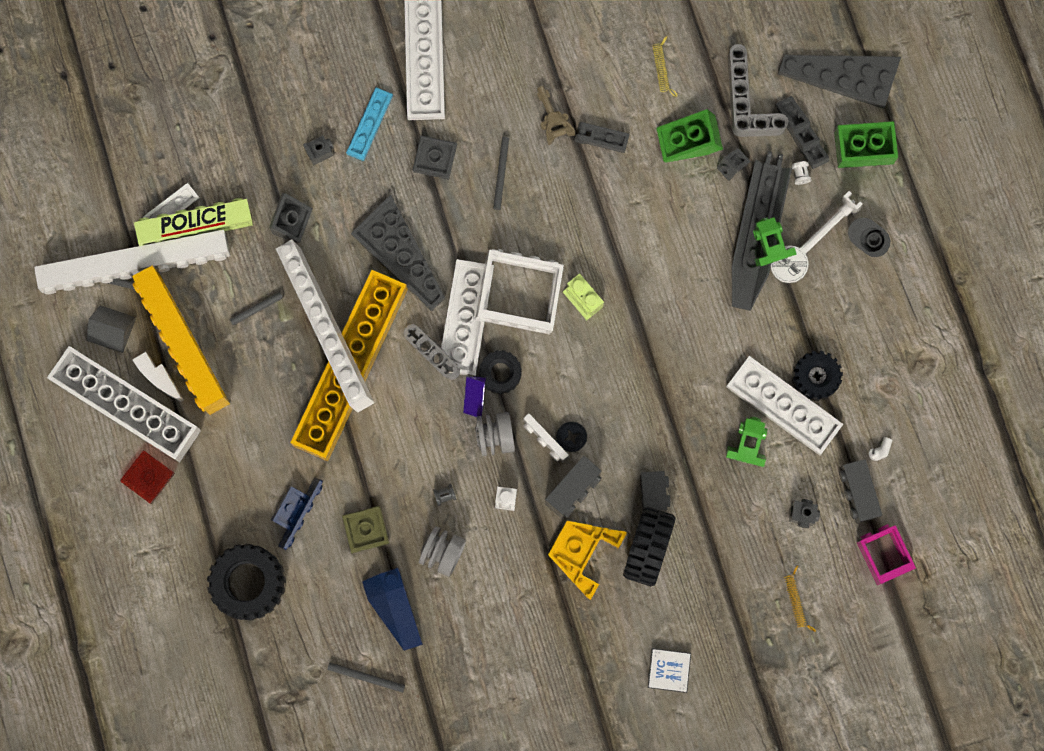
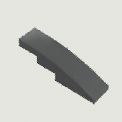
(802, 133)

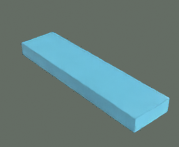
(369, 124)

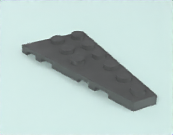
(855, 77)
(392, 244)

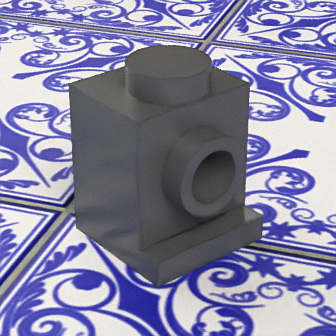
(317, 156)

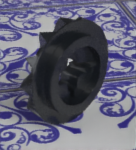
(574, 428)

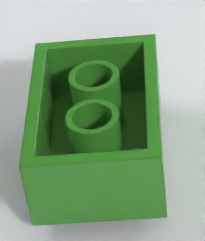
(866, 144)

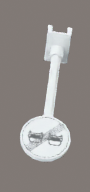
(795, 267)

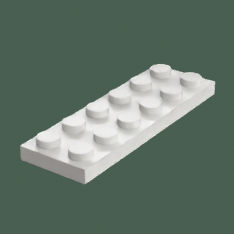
(462, 332)
(784, 405)

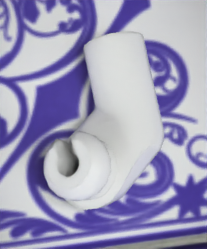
(882, 451)

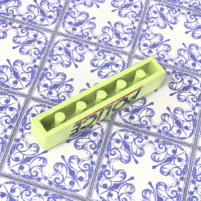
(194, 222)

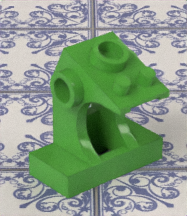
(774, 253)
(754, 428)

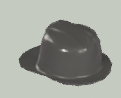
(869, 237)

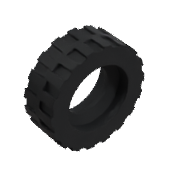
(505, 358)

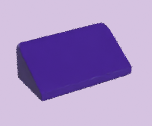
(474, 396)

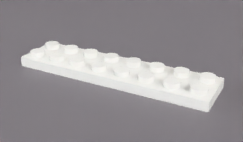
(424, 59)

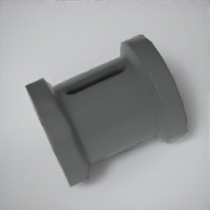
(449, 489)

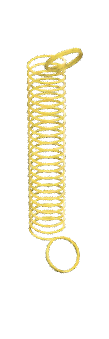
(664, 69)

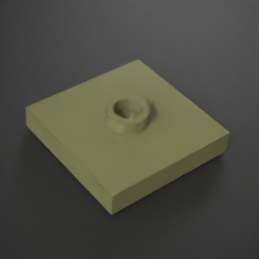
(365, 529)

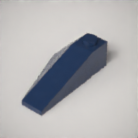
(390, 601)

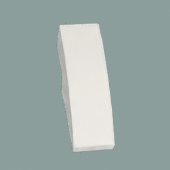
(157, 376)

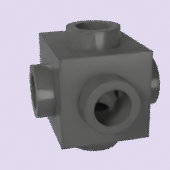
(797, 513)

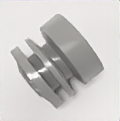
(495, 434)
(442, 551)

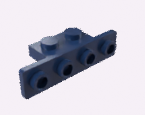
(293, 510)

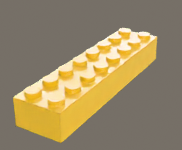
(182, 343)

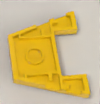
(575, 548)

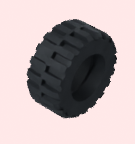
(649, 546)
(228, 563)

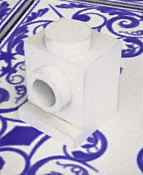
(505, 498)

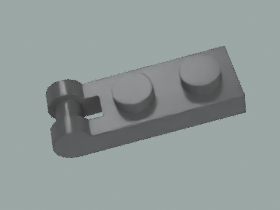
(602, 137)

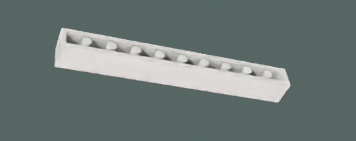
(130, 261)
(325, 326)

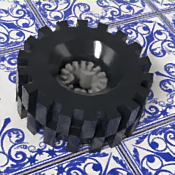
(824, 366)

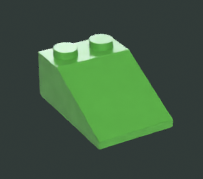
(690, 137)

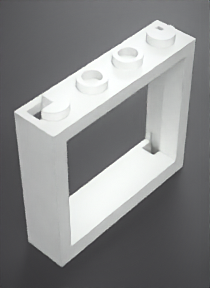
(515, 321)

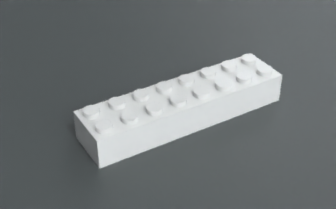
(124, 404)

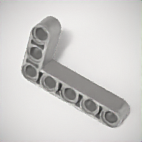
(743, 99)

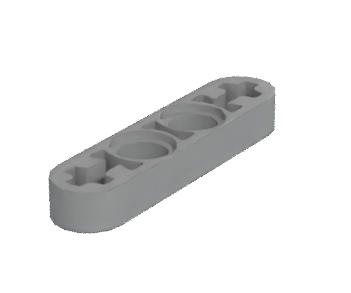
(431, 352)

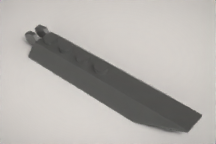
(764, 200)

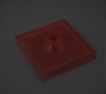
(147, 477)

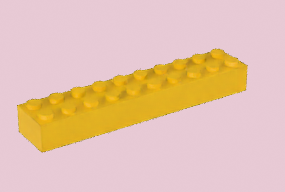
(364, 336)

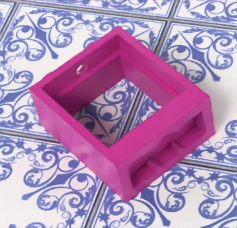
(900, 546)

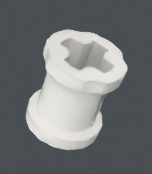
(801, 172)

